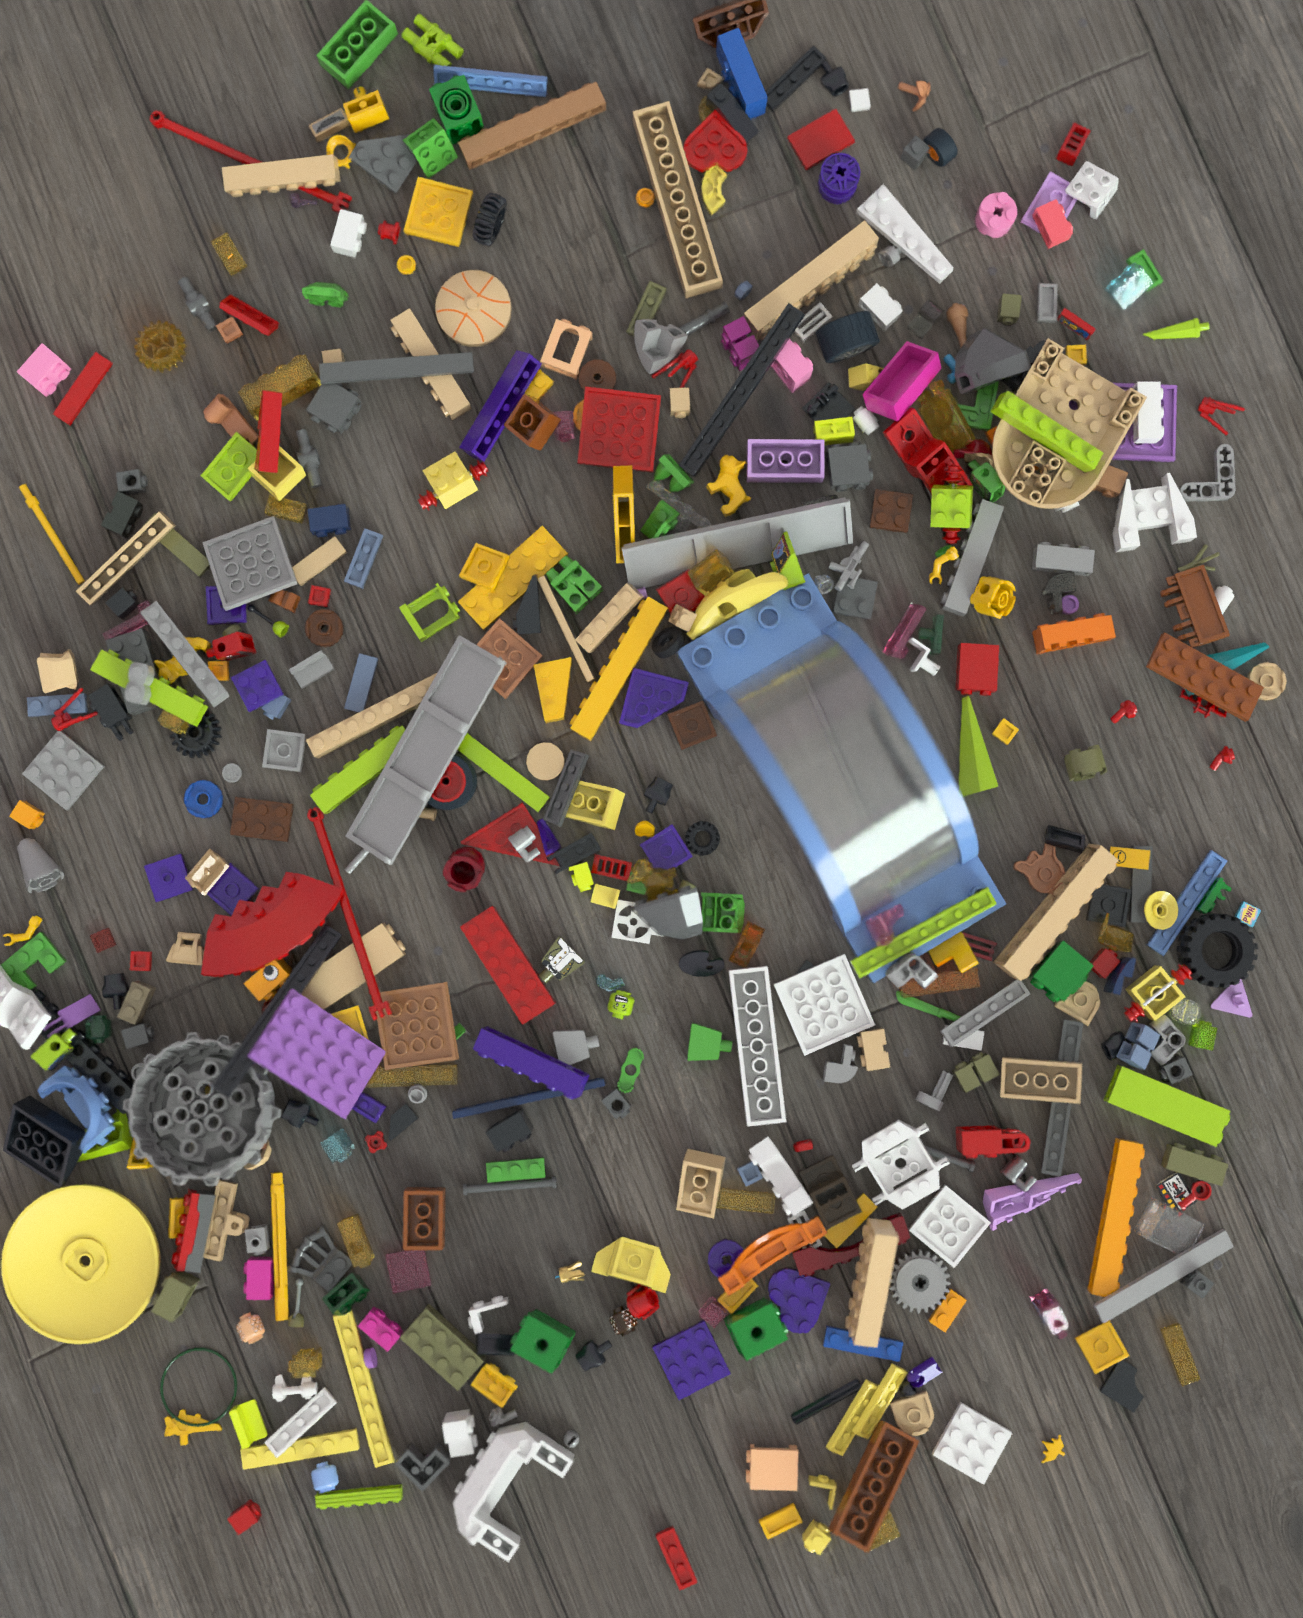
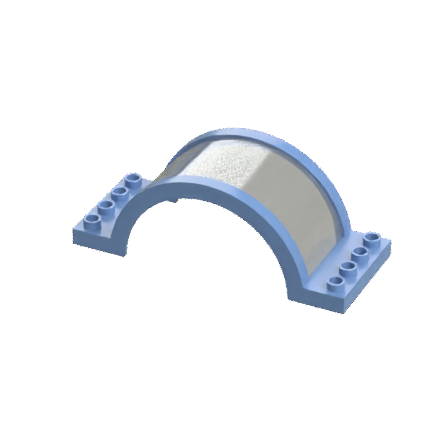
(797, 704)

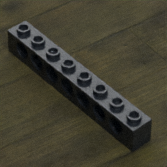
(83, 1062)

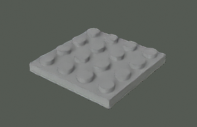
(249, 563)

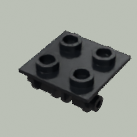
(828, 404)

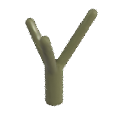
(1195, 562)

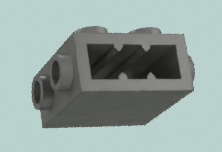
(334, 407)
(849, 466)

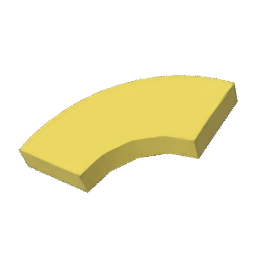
(711, 189)

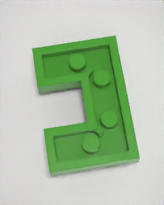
(980, 415)
(36, 949)

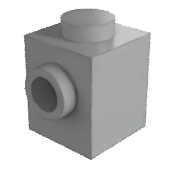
(257, 1239)

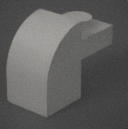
(841, 1072)

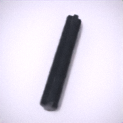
(826, 1401)

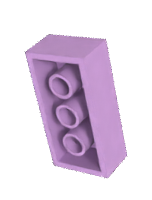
(803, 457)

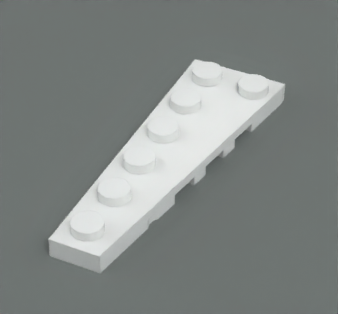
(896, 225)

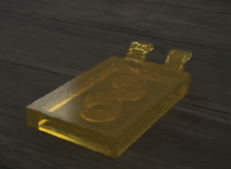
(945, 417)

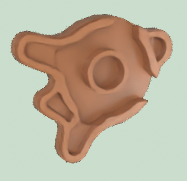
(1042, 870)

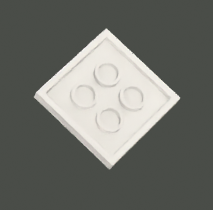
(949, 1226)
(971, 1443)

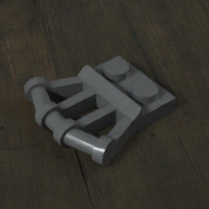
(330, 1269)

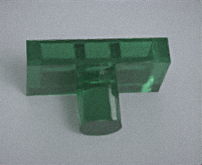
(934, 634)

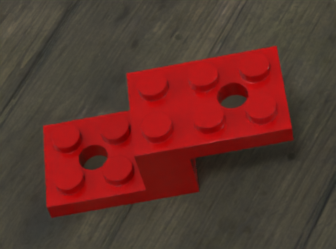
(922, 453)

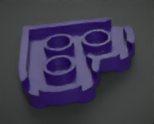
(798, 1298)

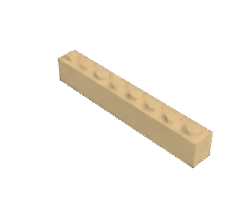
(369, 719)

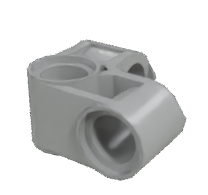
(901, 971)
(1164, 1048)

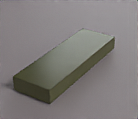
(648, 304)

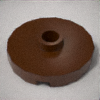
(600, 368)
(314, 626)

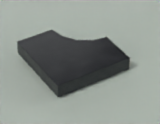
(1121, 1386)

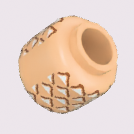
(250, 1328)

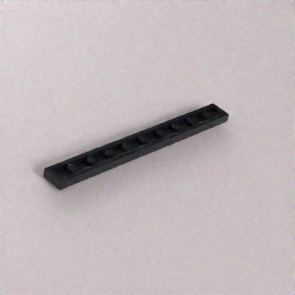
(742, 389)
(298, 980)

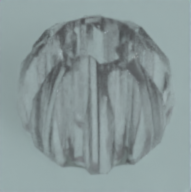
(1186, 1012)

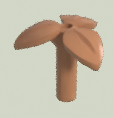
(922, 90)

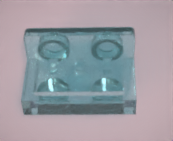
(1129, 285)

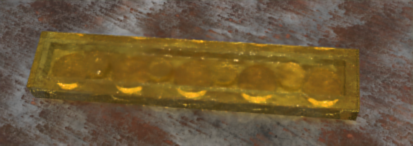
(414, 1075)

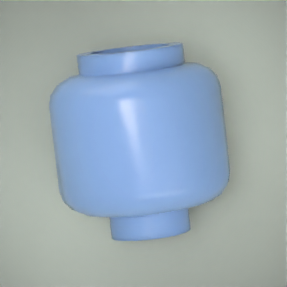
(324, 1477)

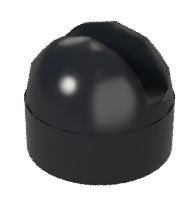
(907, 1389)

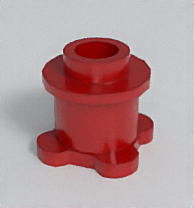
(389, 231)

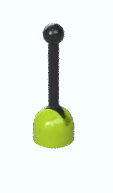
(279, 628)

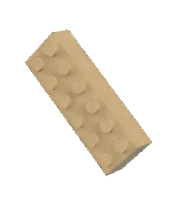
(871, 1282)

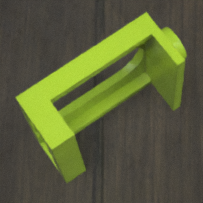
(434, 594)

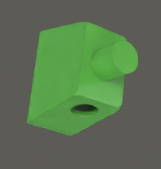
(706, 1043)

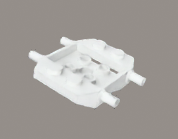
(890, 1175)

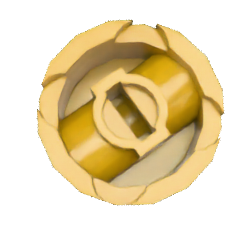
(993, 597)

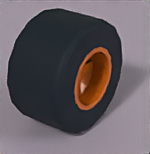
(941, 146)

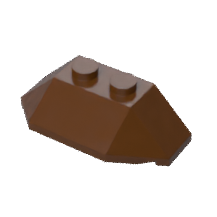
(740, 14)

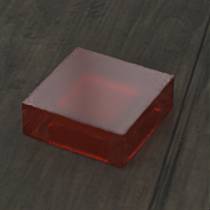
(103, 940)

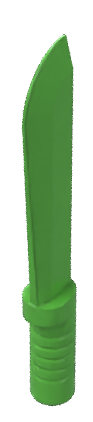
(926, 1007)

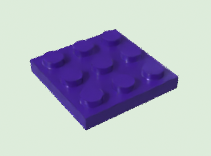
(691, 1359)

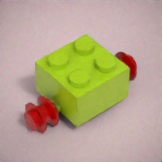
(952, 505)

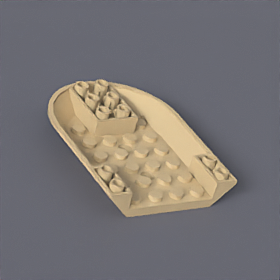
(1100, 419)

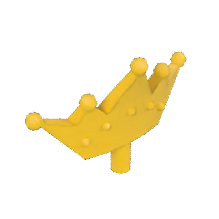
(1054, 1448)

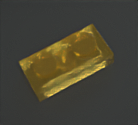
(229, 254)
(286, 509)

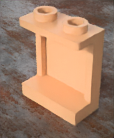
(772, 1468)

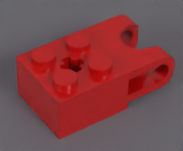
(989, 1141)

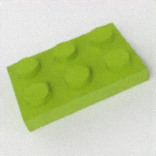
(230, 467)

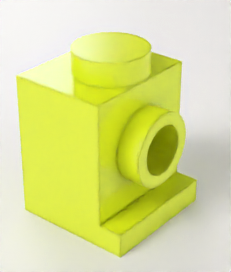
(582, 876)

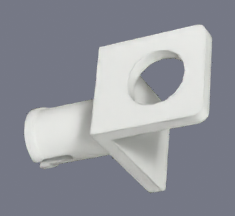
(922, 660)

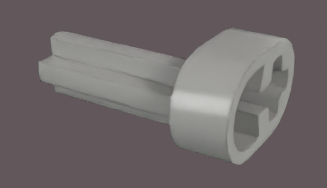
(889, 255)
(935, 1100)

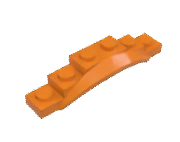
(768, 1250)

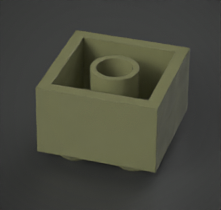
(175, 1295)

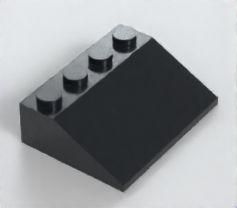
(43, 1140)

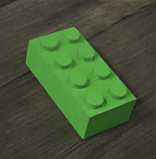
(357, 44)

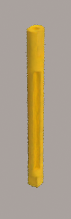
(279, 1247)

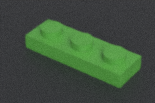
(515, 1169)

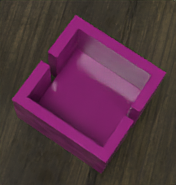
(737, 343)

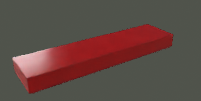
(82, 388)

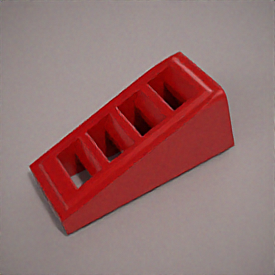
(1067, 154)
(627, 868)

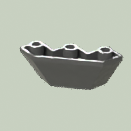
(986, 360)
(672, 915)

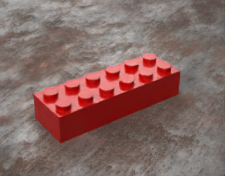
(508, 964)

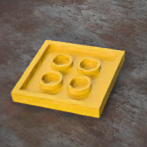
(438, 211)

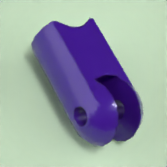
(923, 1373)

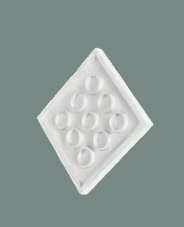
(824, 1004)

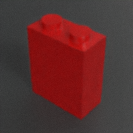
(977, 668)

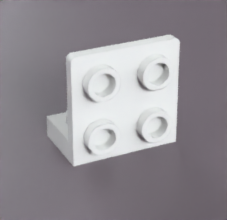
(1093, 187)

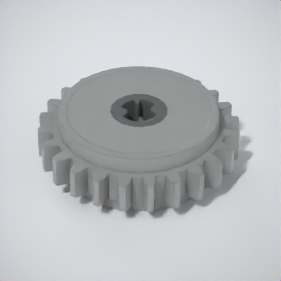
(932, 1283)

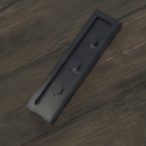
(794, 78)

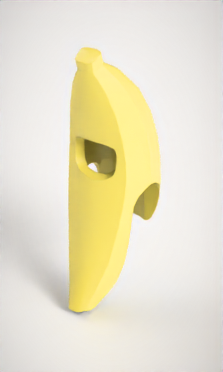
(733, 597)

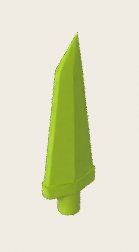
(1186, 329)

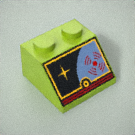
(786, 562)

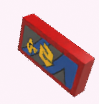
(1076, 324)

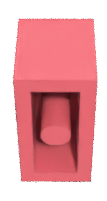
(1052, 223)

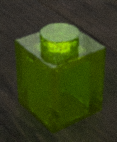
(1203, 1035)

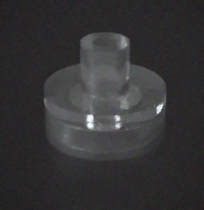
(824, 583)

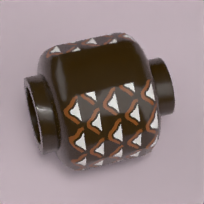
(622, 1321)

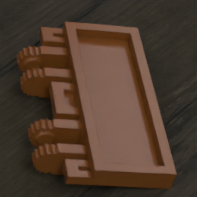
(1197, 603)

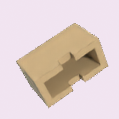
(872, 1048)

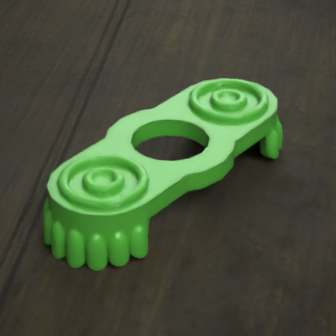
(627, 1081)

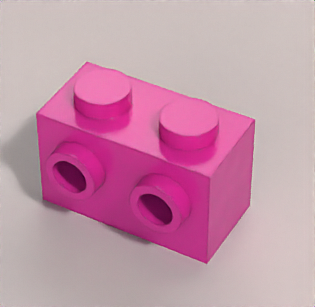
(381, 1328)

